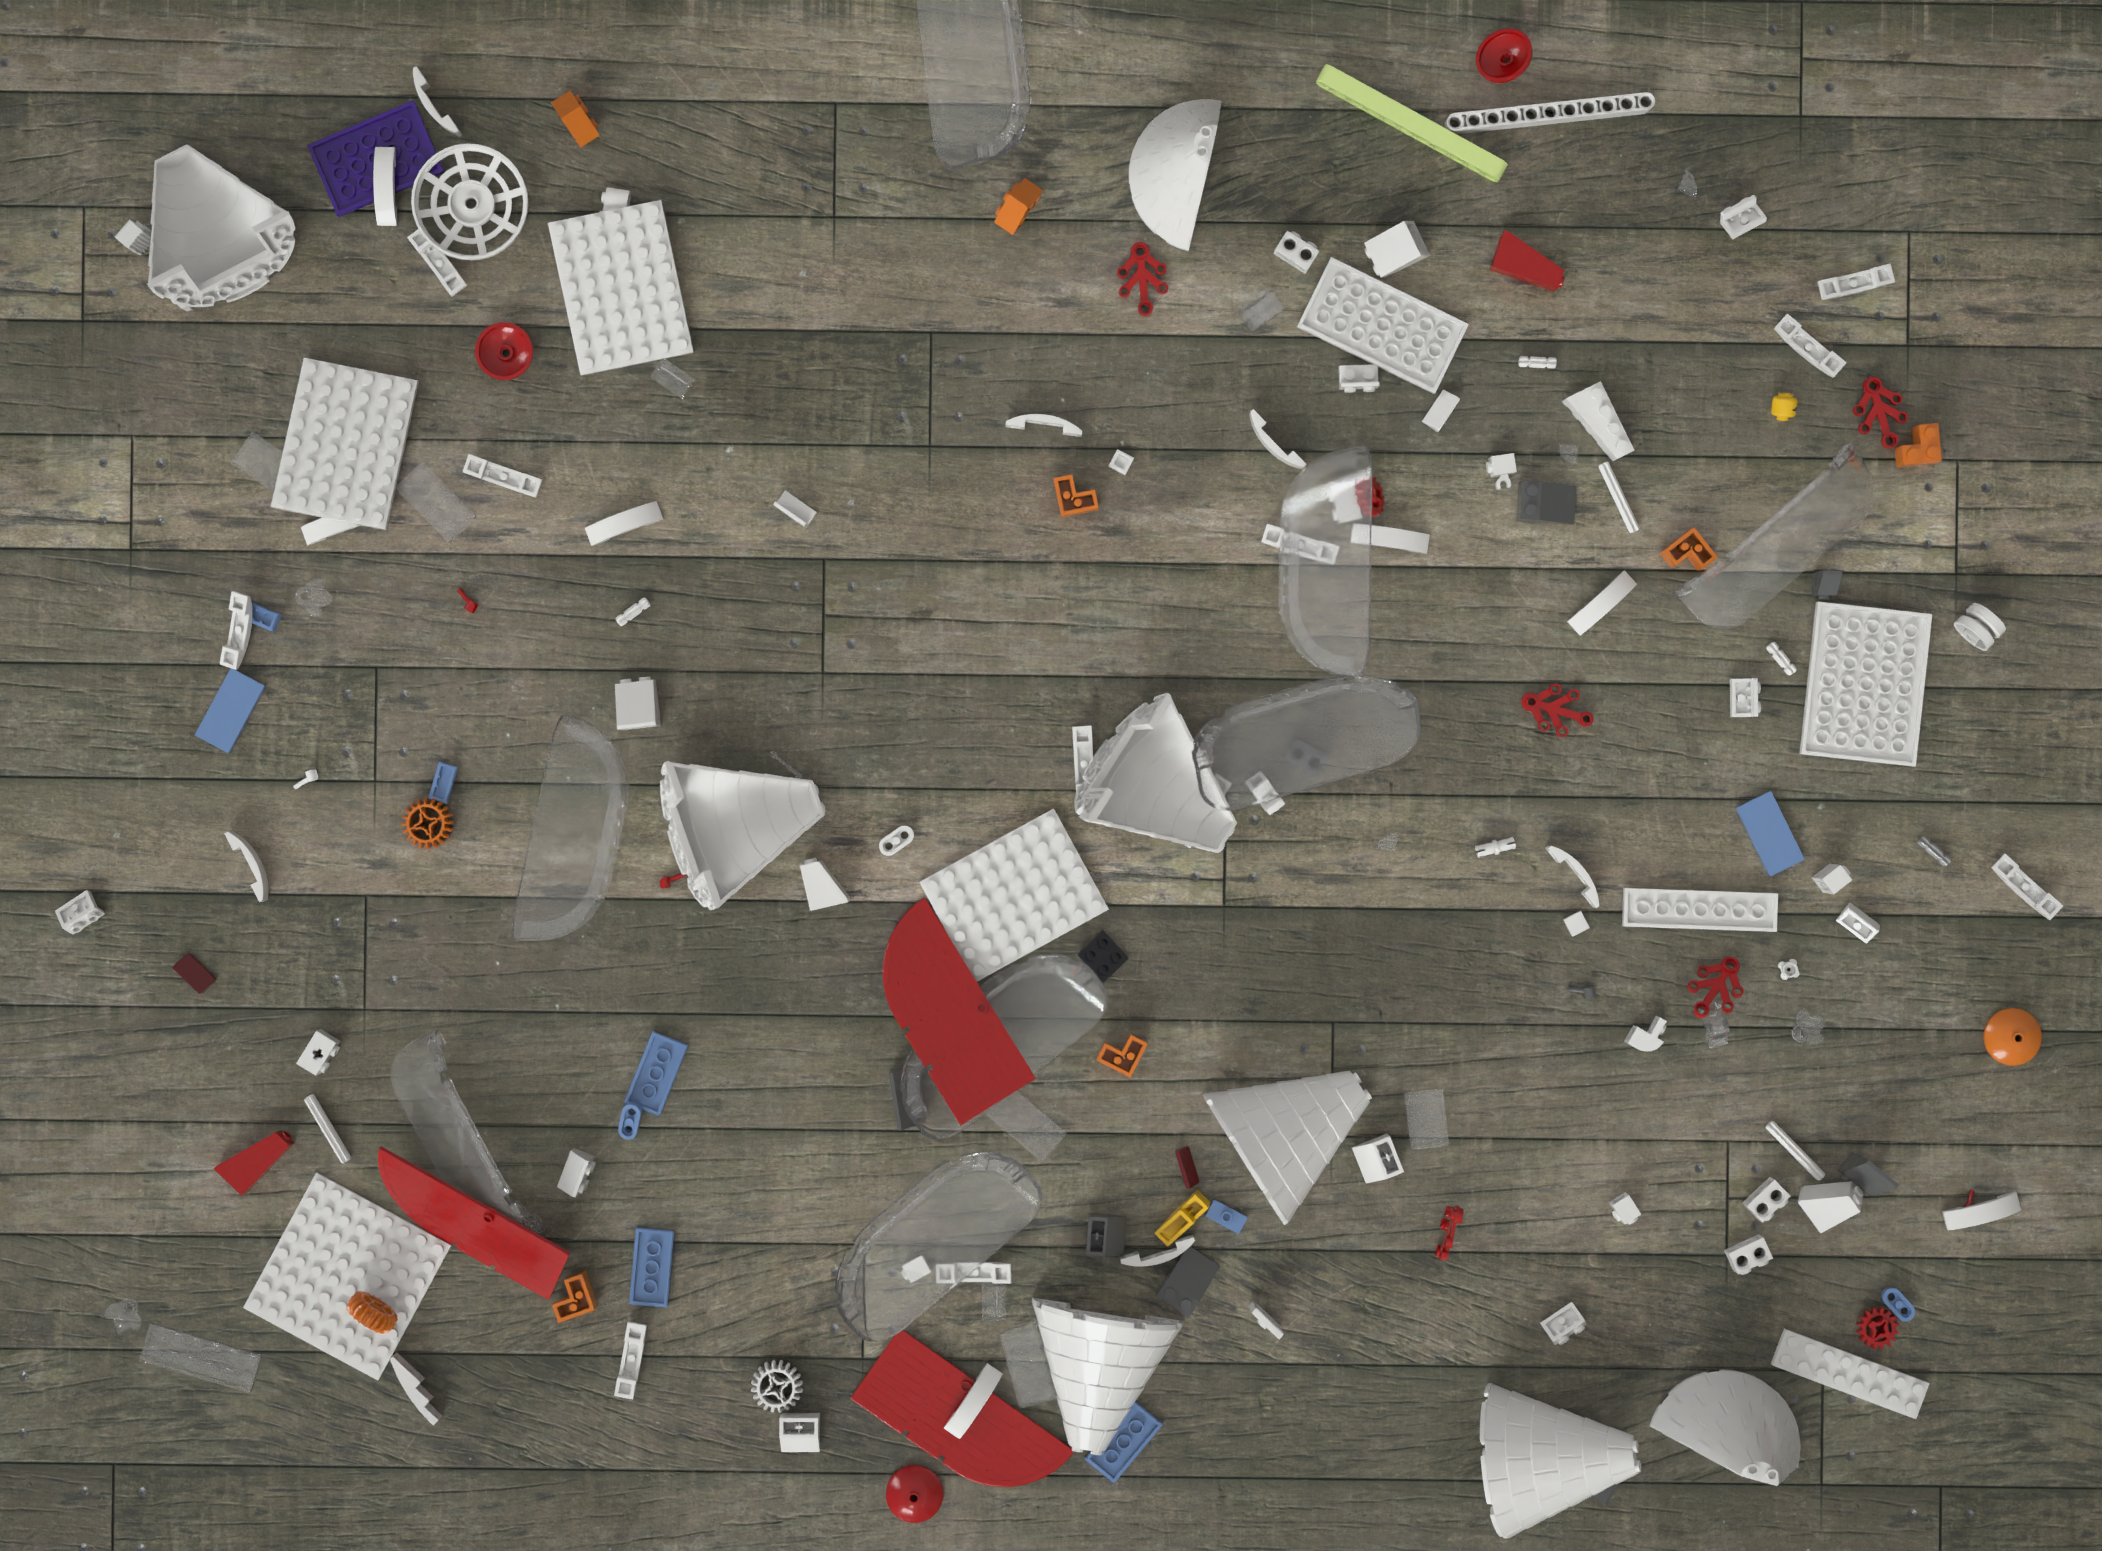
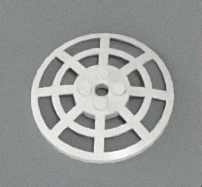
(461, 194)

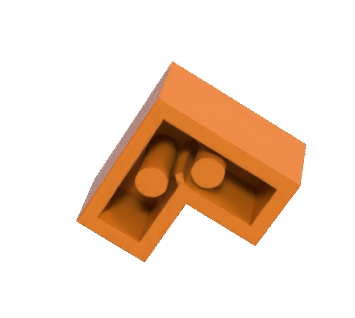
(573, 114)
(1017, 205)
(1925, 447)
(1069, 501)
(1690, 546)
(1125, 1059)
(580, 1298)

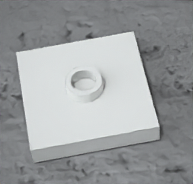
(1265, 1320)

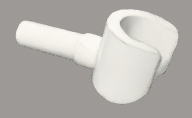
(311, 775)

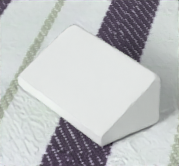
(1440, 410)
(1858, 923)

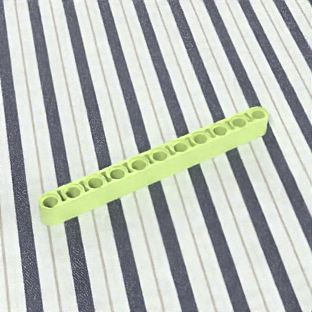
(1411, 123)

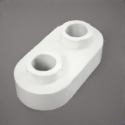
(896, 840)

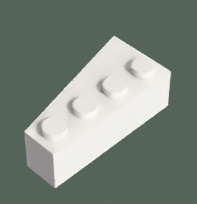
(1600, 420)

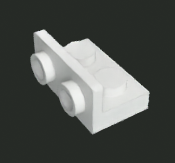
(1358, 377)
(79, 913)
(1563, 1324)

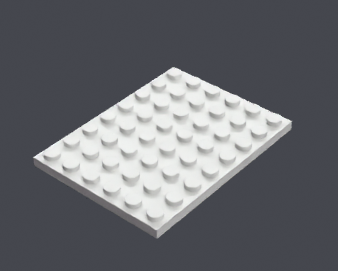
(621, 287)
(345, 444)
(1865, 684)
(1014, 895)

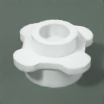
(1792, 964)

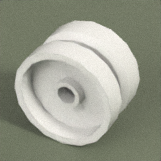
(1979, 626)

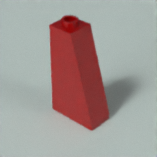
(1526, 264)
(251, 1164)

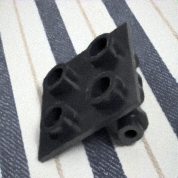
(1103, 956)

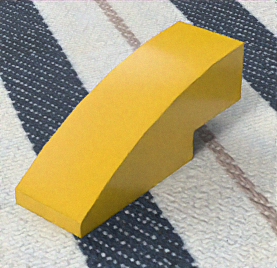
(1182, 1218)

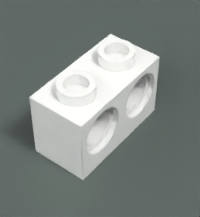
(1293, 256)
(1763, 1195)
(1747, 1250)

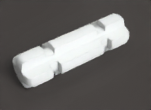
(1537, 362)
(633, 611)
(1781, 658)

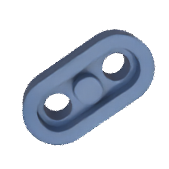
(630, 1119)
(1897, 1303)

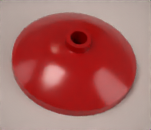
(1500, 48)
(493, 344)
(914, 1481)

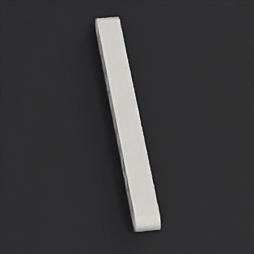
(1557, 108)

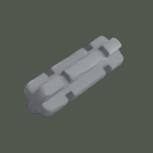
(1934, 850)

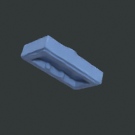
(265, 617)
(443, 782)
(1226, 1216)

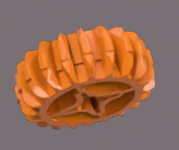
(411, 828)
(372, 1312)

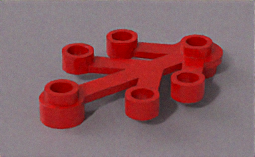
(1142, 275)
(1879, 410)
(1554, 708)
(1717, 985)
(1454, 1214)

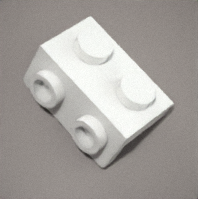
(1742, 217)
(1744, 697)

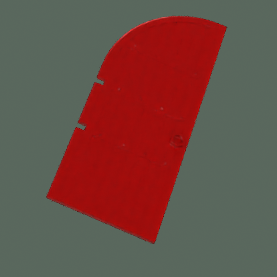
(949, 1017)
(473, 1226)
(919, 1393)

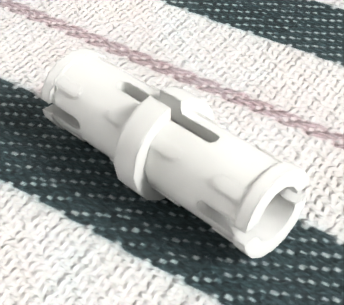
(1495, 847)

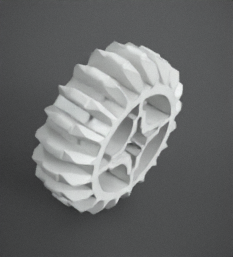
(773, 1378)

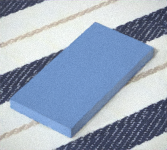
(230, 710)
(1769, 833)
(656, 1072)
(651, 1267)
(1127, 1443)

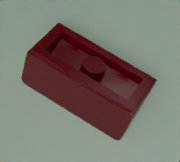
(194, 973)
(1187, 1167)

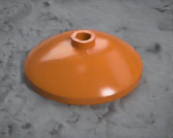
(2001, 1032)

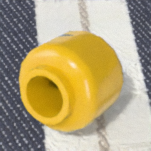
(1784, 406)

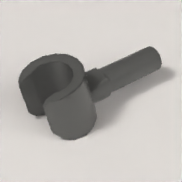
(1588, 991)

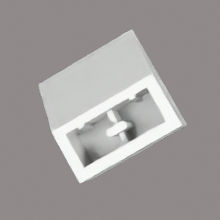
(1377, 1159)
(575, 1172)
(799, 1432)

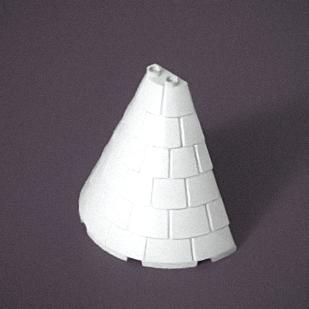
(1172, 167)
(211, 232)
(1149, 783)
(732, 824)
(1290, 1130)
(1099, 1366)
(1733, 1423)
(1545, 1459)

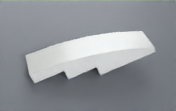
(410, 1381)

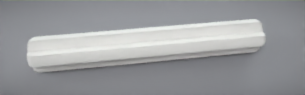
(1619, 497)
(327, 1128)
(1795, 1150)

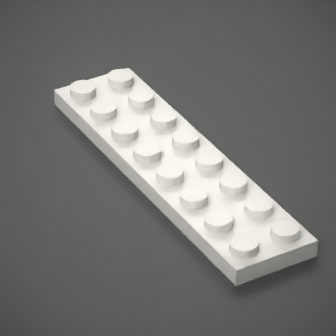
(1700, 909)
(1850, 1373)

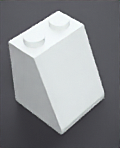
(1396, 249)
(637, 704)
(821, 885)
(1830, 1203)

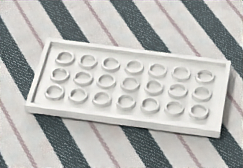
(1382, 325)

